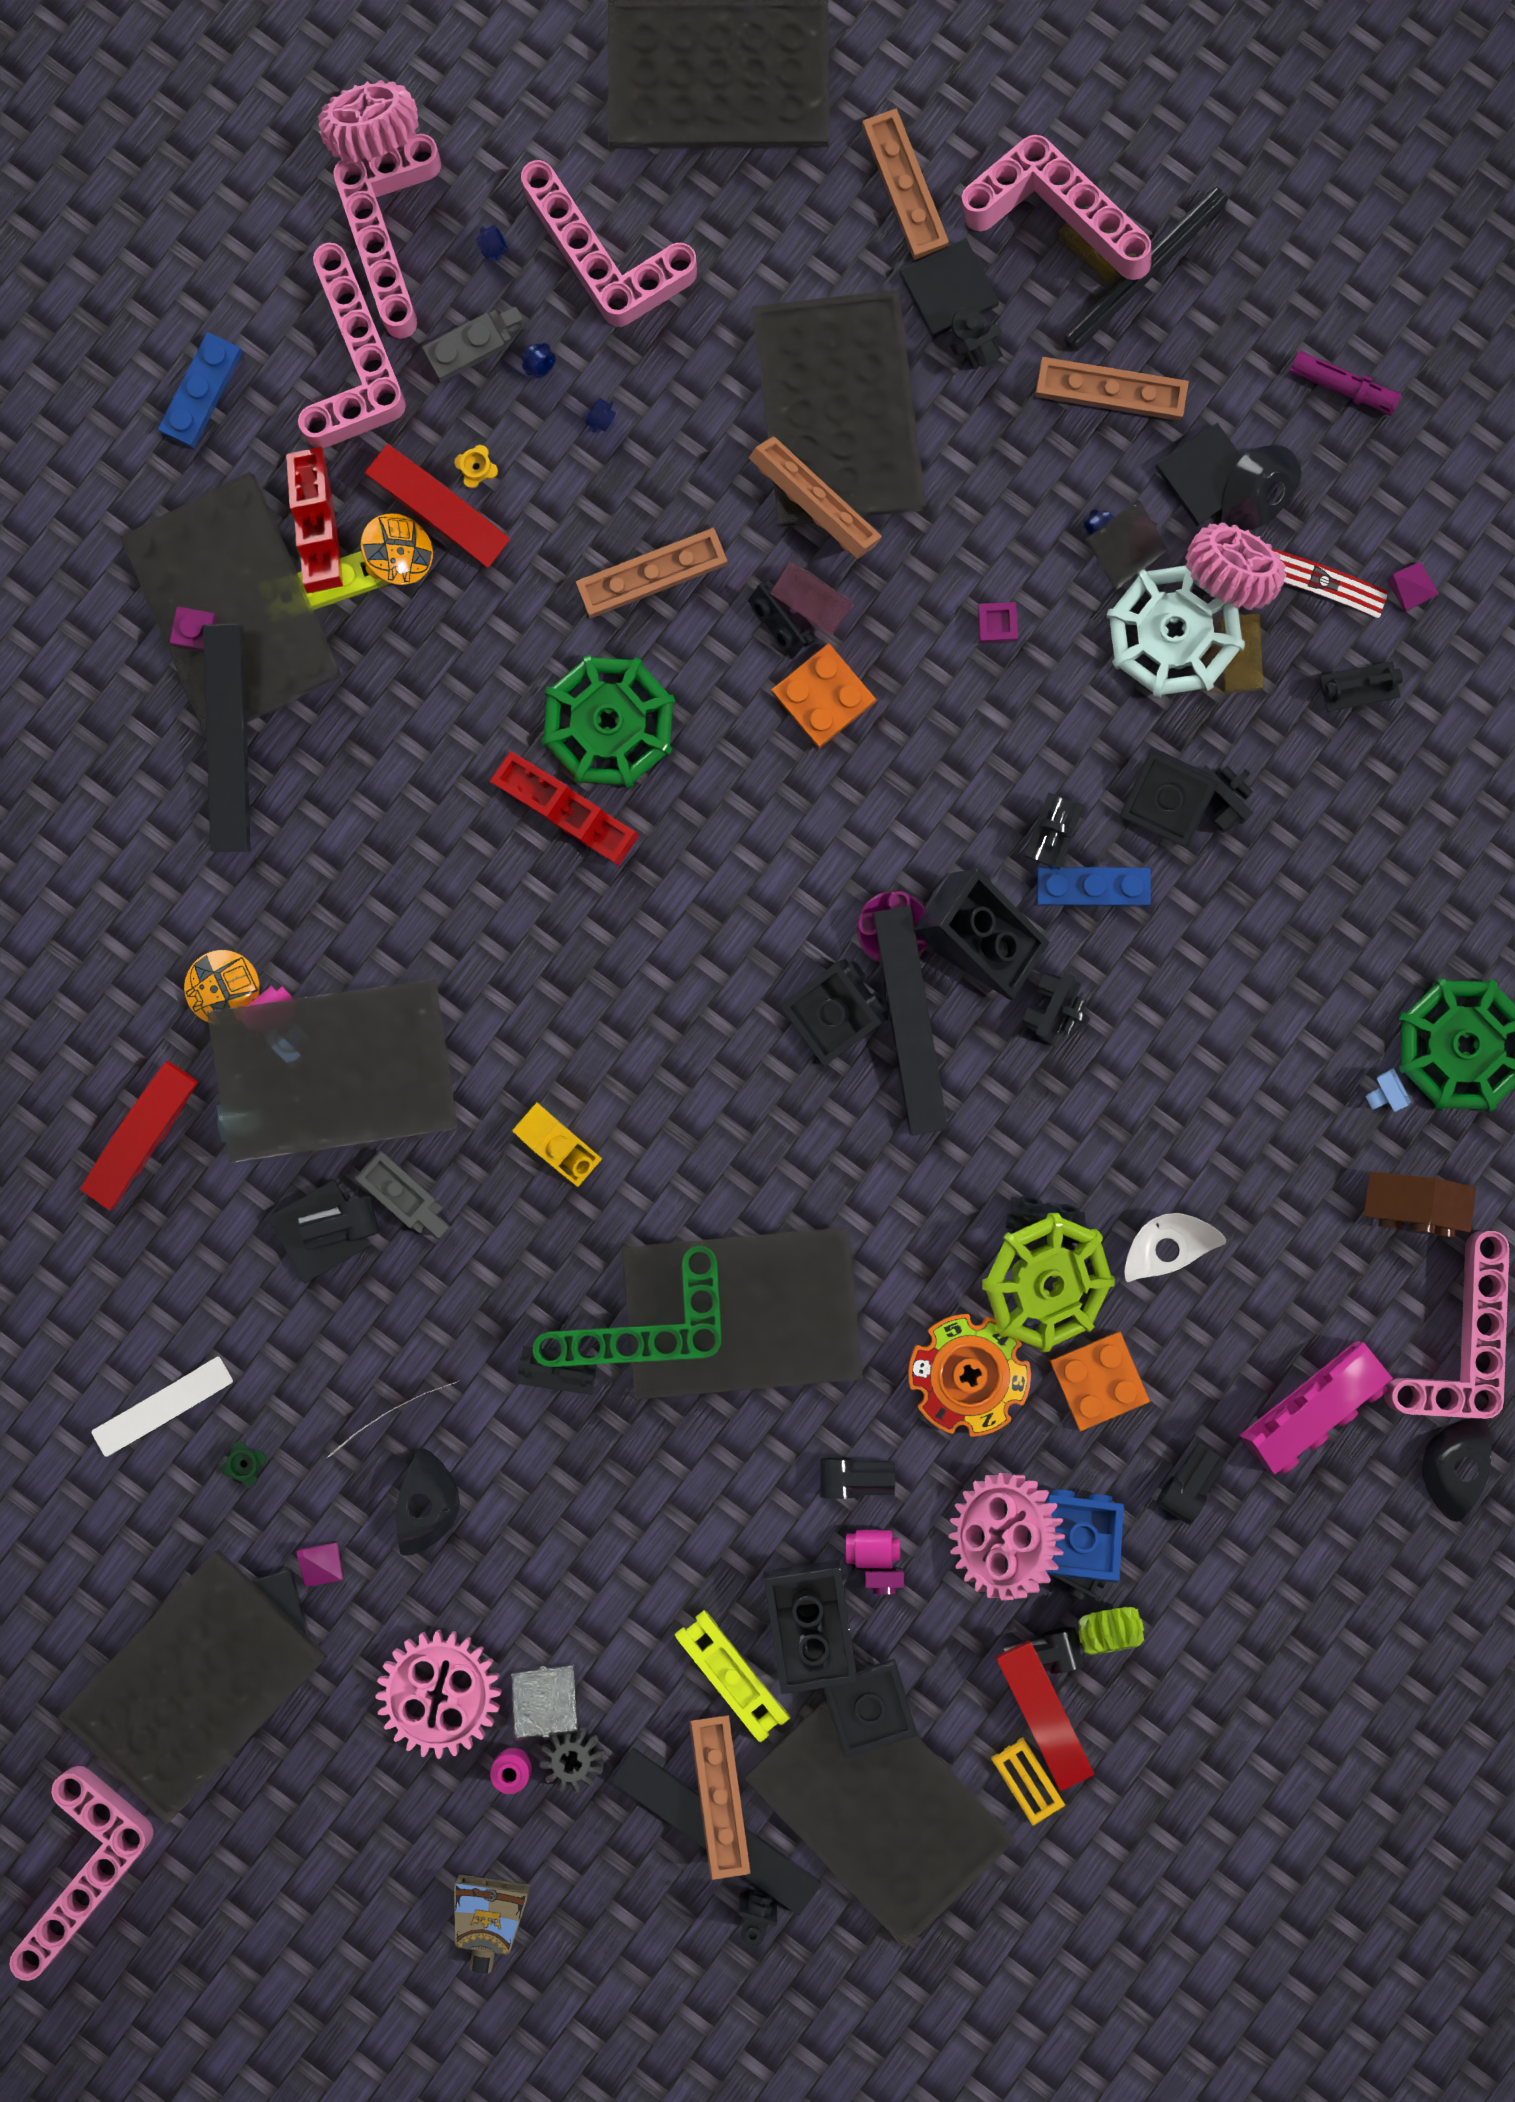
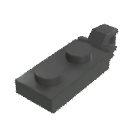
(472, 342)
(402, 1195)

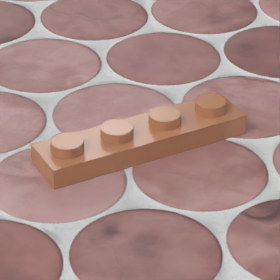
(905, 184)
(1111, 388)
(815, 497)
(651, 573)
(719, 1797)

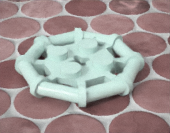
(1174, 651)

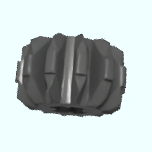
(585, 1755)

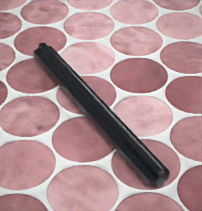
(1160, 255)

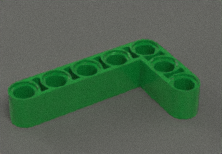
(647, 1335)

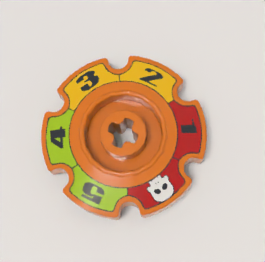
(955, 1402)

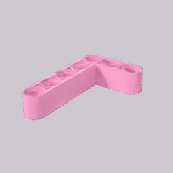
(1064, 199)
(373, 229)
(594, 255)
(362, 351)
(1473, 1341)
(91, 1877)

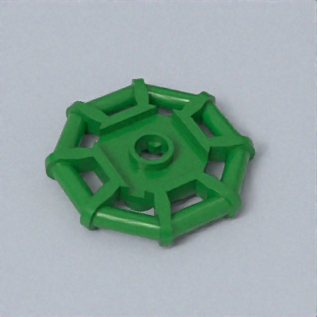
(608, 742)
(1443, 1044)

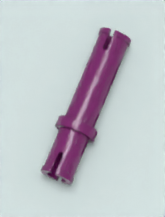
(1351, 385)

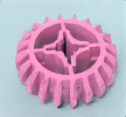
(368, 121)
(1235, 566)

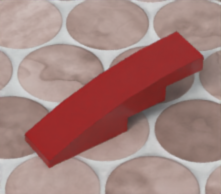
(437, 505)
(314, 520)
(564, 808)
(139, 1135)
(1045, 1715)

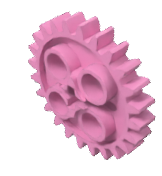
(1006, 1536)
(406, 1685)

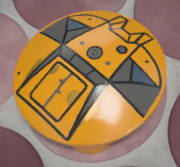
(396, 549)
(220, 982)

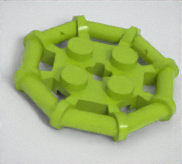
(1029, 1279)

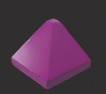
(1412, 586)
(320, 1564)

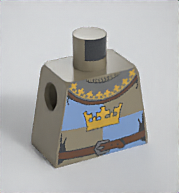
(487, 1917)

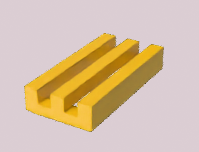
(1010, 1753)

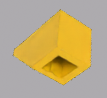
(557, 1144)

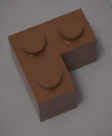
(1424, 1202)

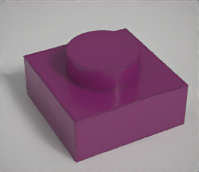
(997, 622)
(188, 628)
(884, 1580)

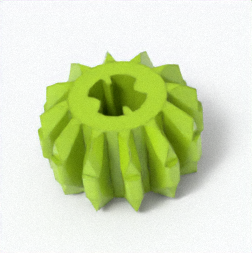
(1111, 1630)

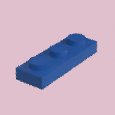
(200, 390)
(1094, 886)

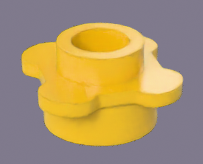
(473, 456)

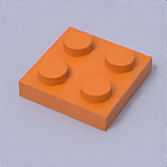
(823, 696)
(1099, 1381)

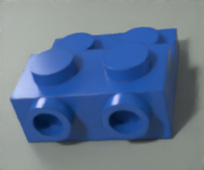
(1091, 1536)

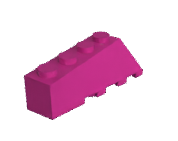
(1316, 1407)

